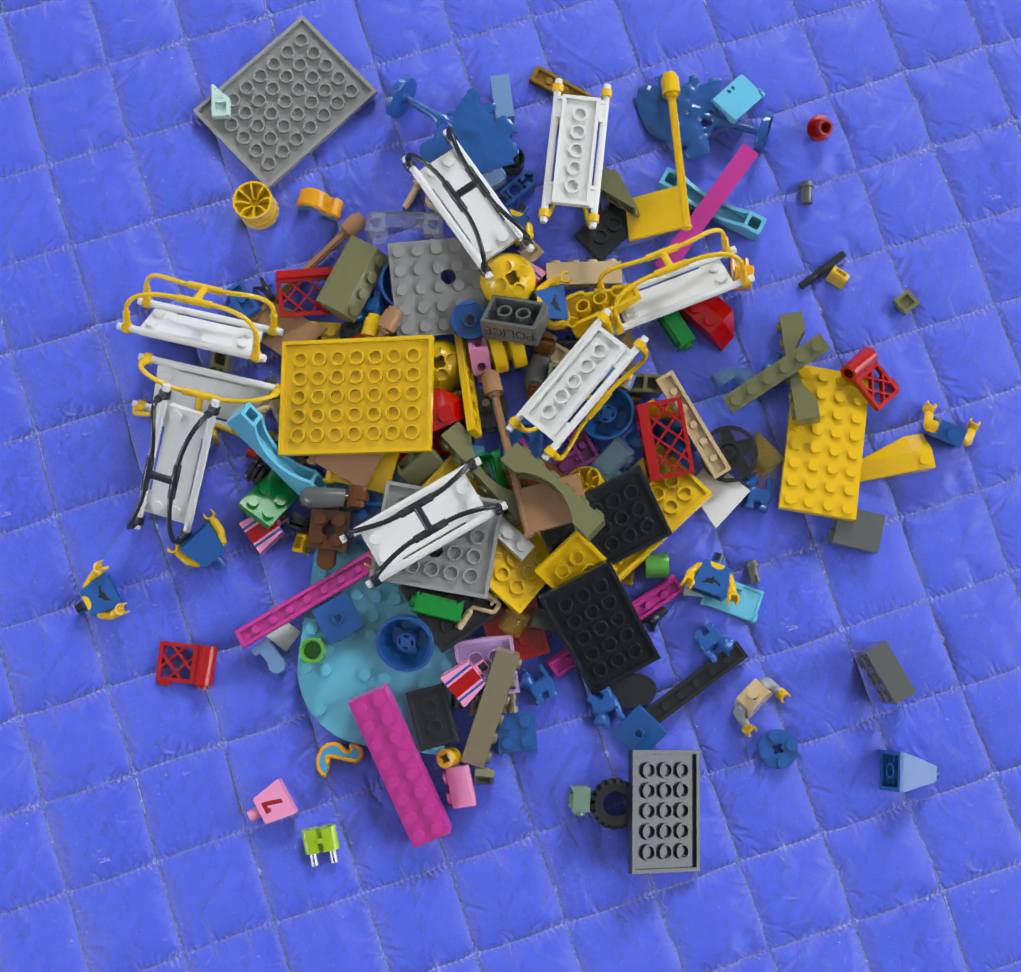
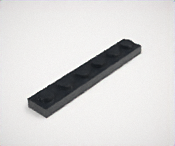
(695, 683)

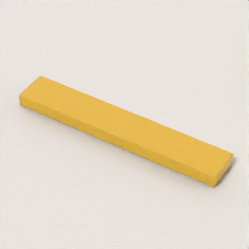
(468, 387)

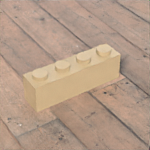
(584, 274)

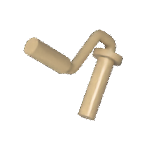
(413, 193)
(468, 612)

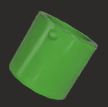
(656, 566)
(312, 650)

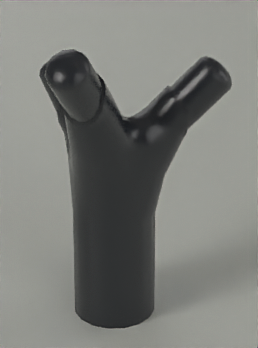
(266, 289)
(570, 341)
(653, 620)

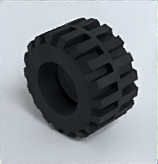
(596, 803)

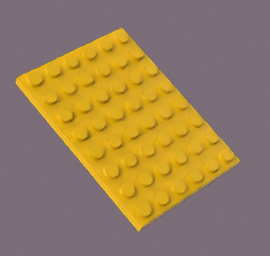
(356, 396)

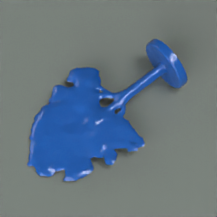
(693, 107)
(479, 135)

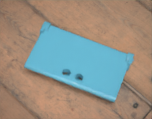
(739, 99)
(747, 607)

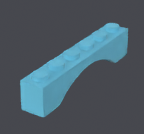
(738, 220)
(251, 428)

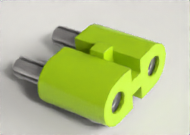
(321, 839)

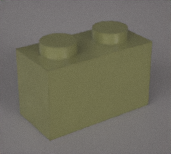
(418, 466)

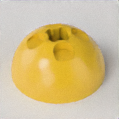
(505, 285)
(446, 375)

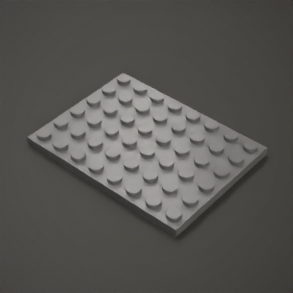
(287, 102)

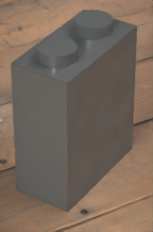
(861, 535)

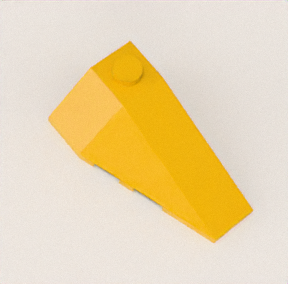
(587, 305)
(902, 457)

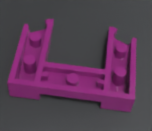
(582, 453)

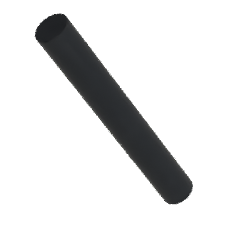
(821, 270)

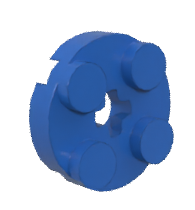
(460, 313)
(788, 747)

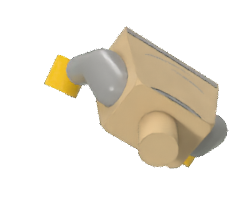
(752, 699)

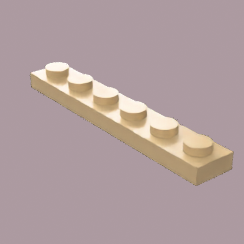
(695, 426)

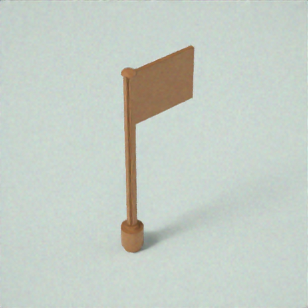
(360, 467)
(537, 504)

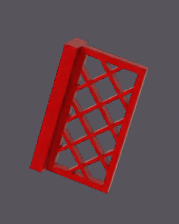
(300, 276)
(647, 439)

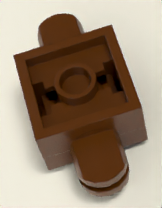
(324, 534)

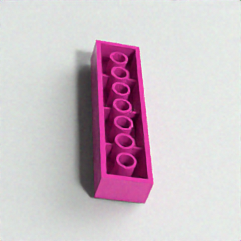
(400, 765)

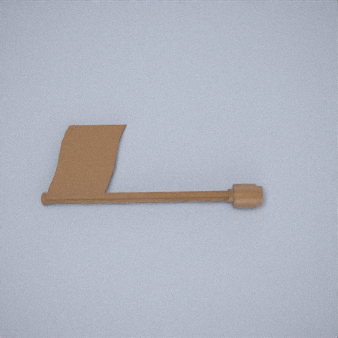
(299, 327)

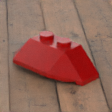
(711, 319)
(446, 409)

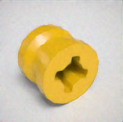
(453, 755)

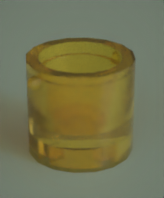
(513, 622)

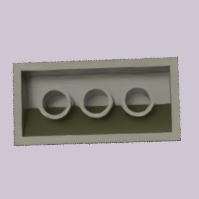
(352, 279)

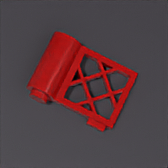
(862, 365)
(202, 665)

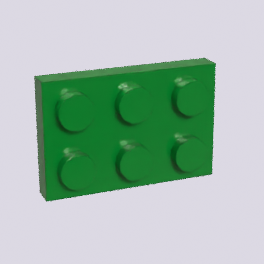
(269, 500)

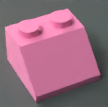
(460, 786)

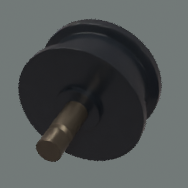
(487, 414)

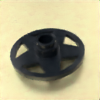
(734, 452)

